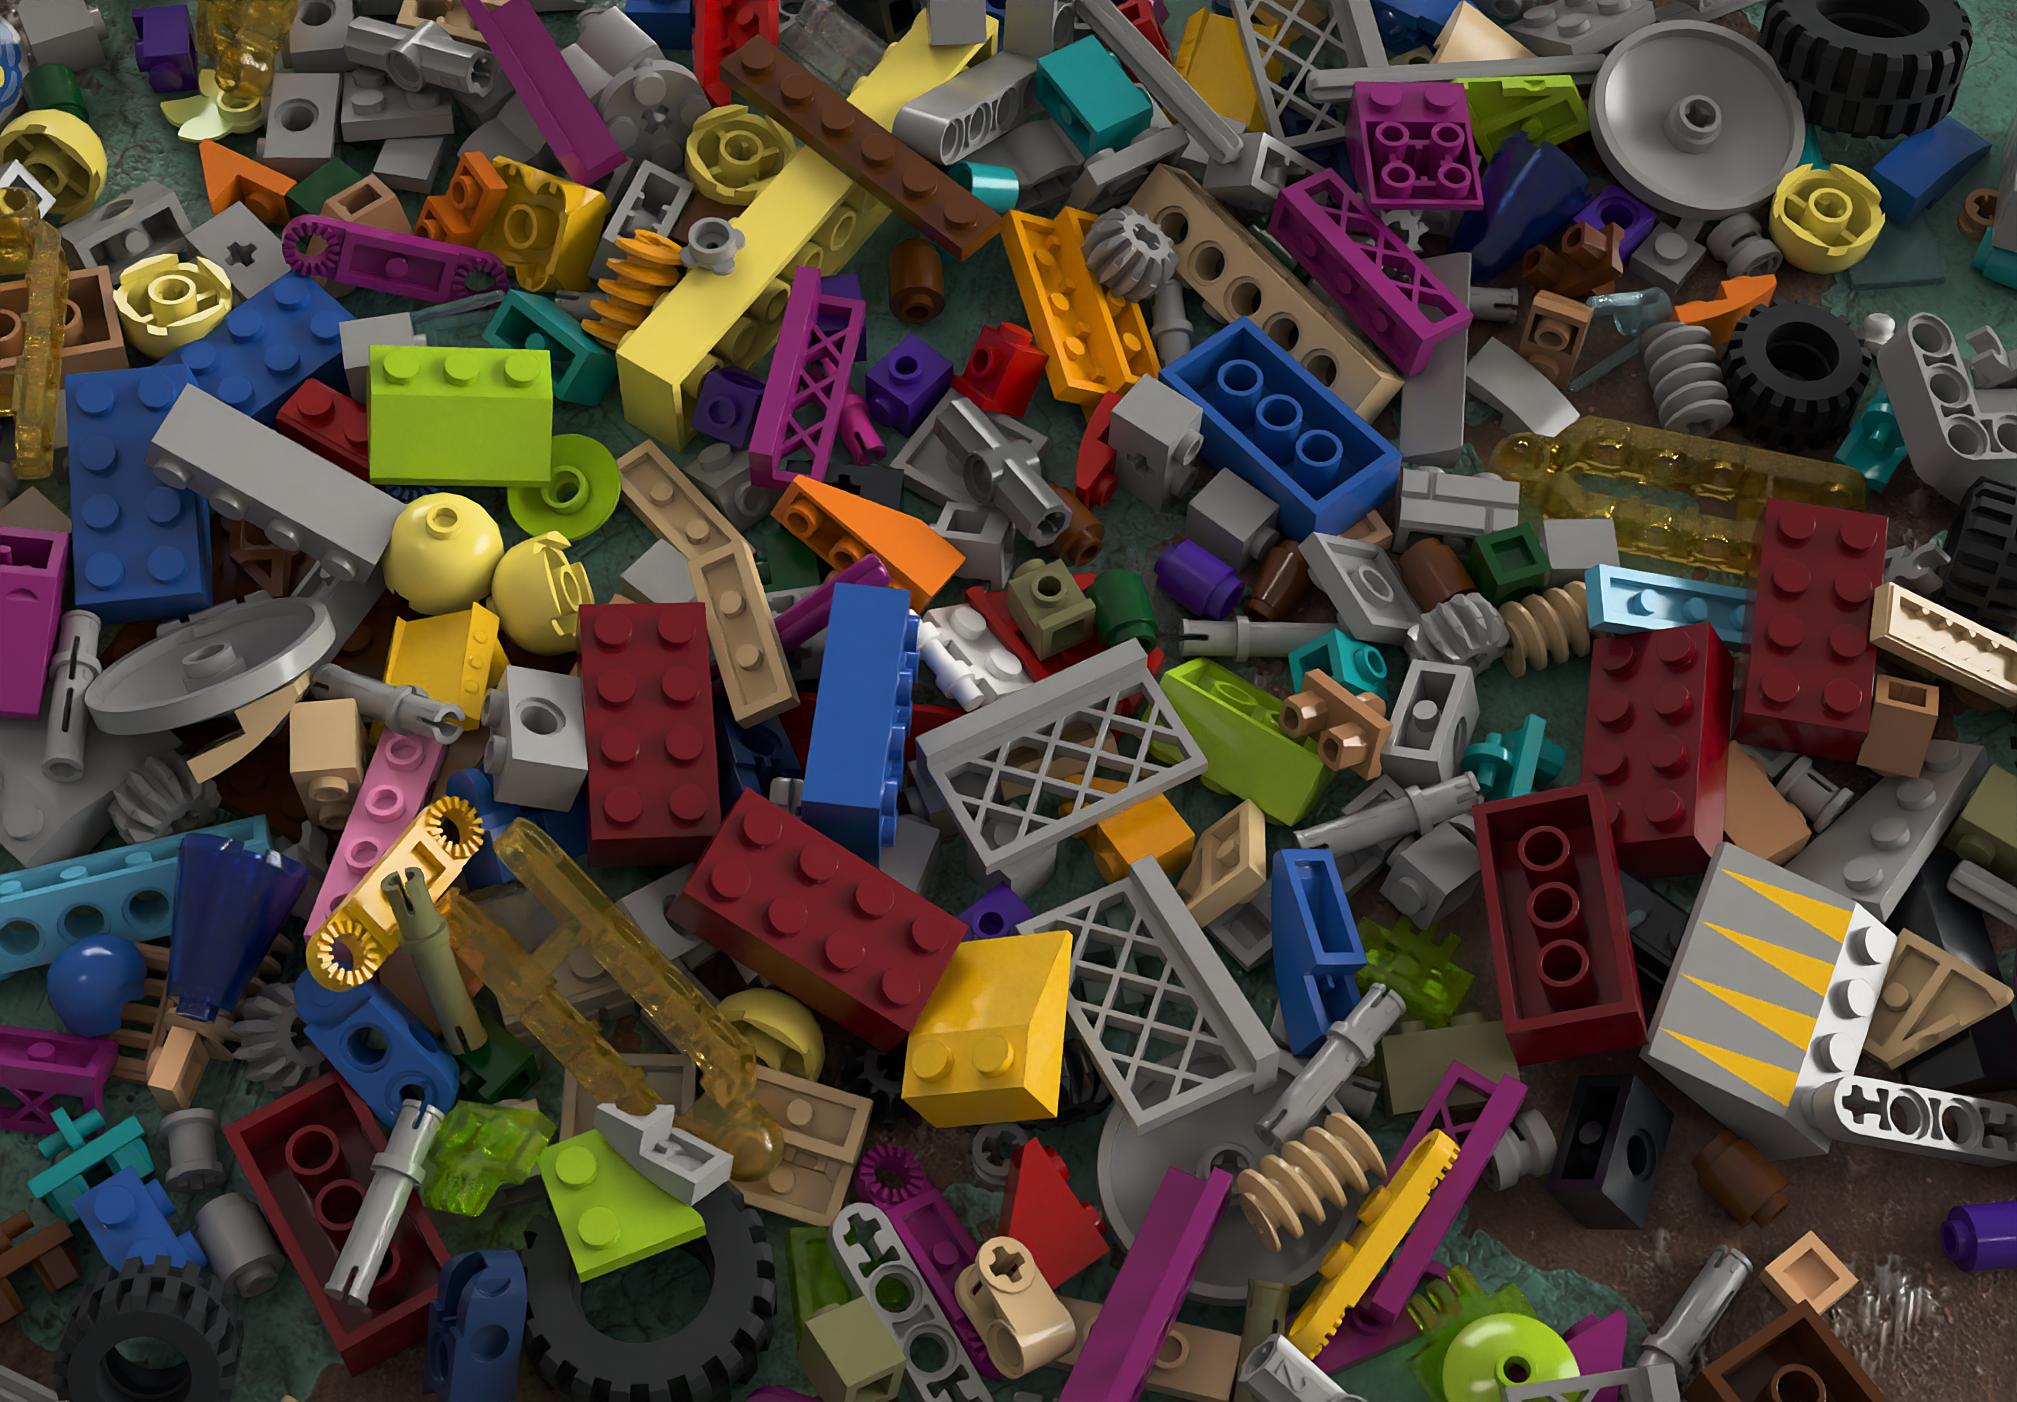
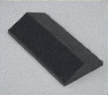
(1985, 1053)

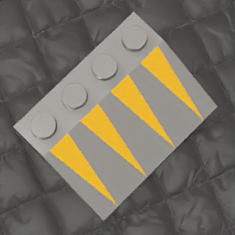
(1768, 1000)

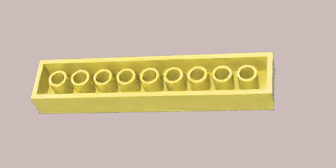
(801, 218)

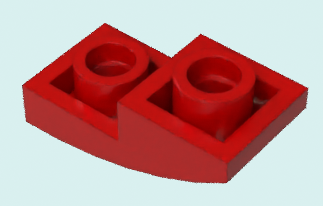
(1096, 460)

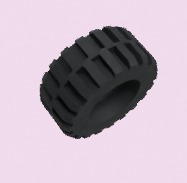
(1870, 62)
(685, 1367)

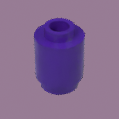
(1198, 580)
(1981, 1236)

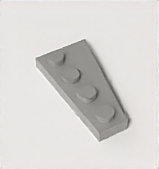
(1892, 829)

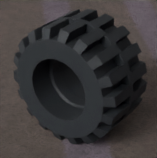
(1803, 342)
(1983, 556)
(157, 1304)

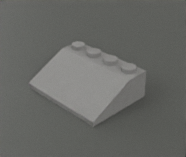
(64, 820)

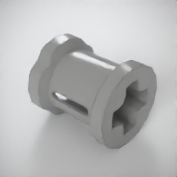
(1813, 794)
(192, 1150)

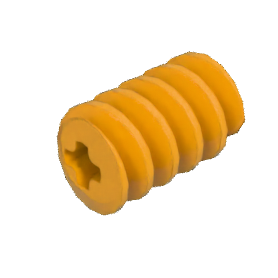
(637, 288)

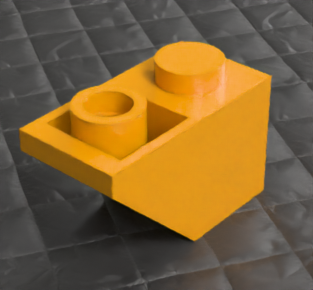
(1134, 833)

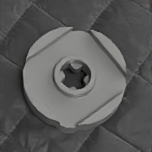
(647, 88)

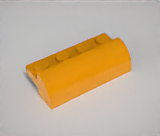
(1086, 331)

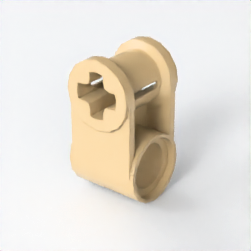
(1017, 1314)

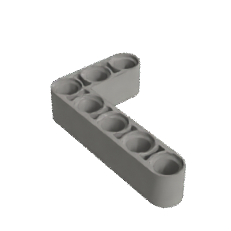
(994, 93)
(1938, 410)

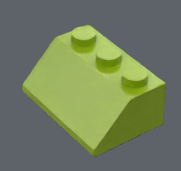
(459, 416)
(1243, 741)

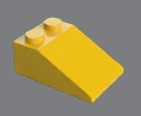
(992, 1033)

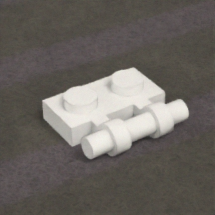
(968, 657)

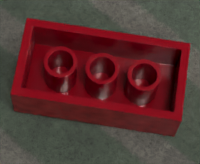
(1808, 630)
(647, 733)
(1661, 745)
(817, 921)
(1558, 925)
(310, 1173)

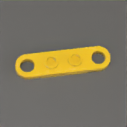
(365, 916)
(1385, 1220)

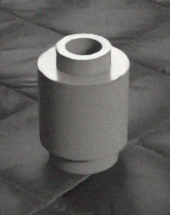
(239, 1244)

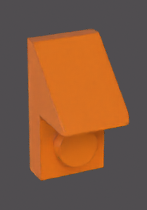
(237, 178)

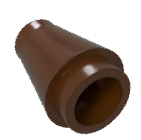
(1279, 584)

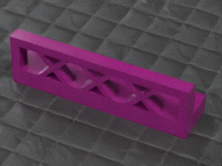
(548, 89)
(1354, 274)
(788, 373)
(50, 1063)
(1454, 1188)
(1150, 1288)

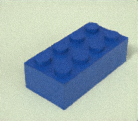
(270, 348)
(1284, 432)
(134, 538)
(862, 719)

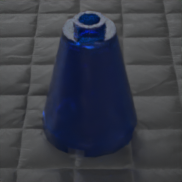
(1526, 201)
(225, 920)

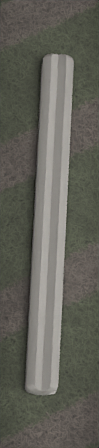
(1162, 80)
(1337, 84)

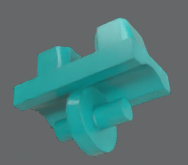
(1874, 444)
(1512, 760)
(65, 1180)

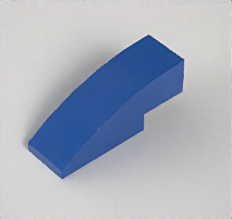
(1926, 168)
(1312, 946)

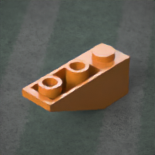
(849, 527)

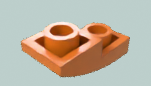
(467, 206)
(1731, 302)

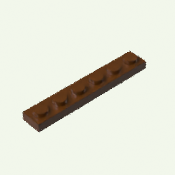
(860, 148)

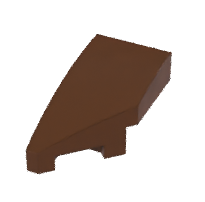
(260, 558)

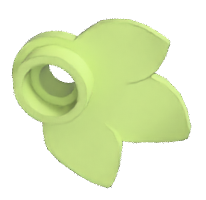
(212, 112)

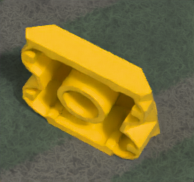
(1217, 67)
(545, 228)
(449, 658)

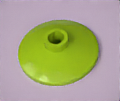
(576, 465)
(1481, 1349)

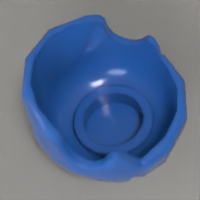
(94, 983)

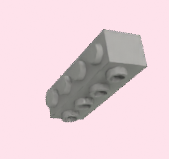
(273, 484)

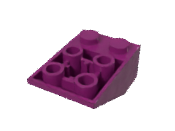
(1413, 146)
(32, 601)

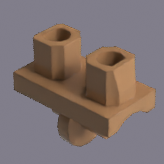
(1345, 726)

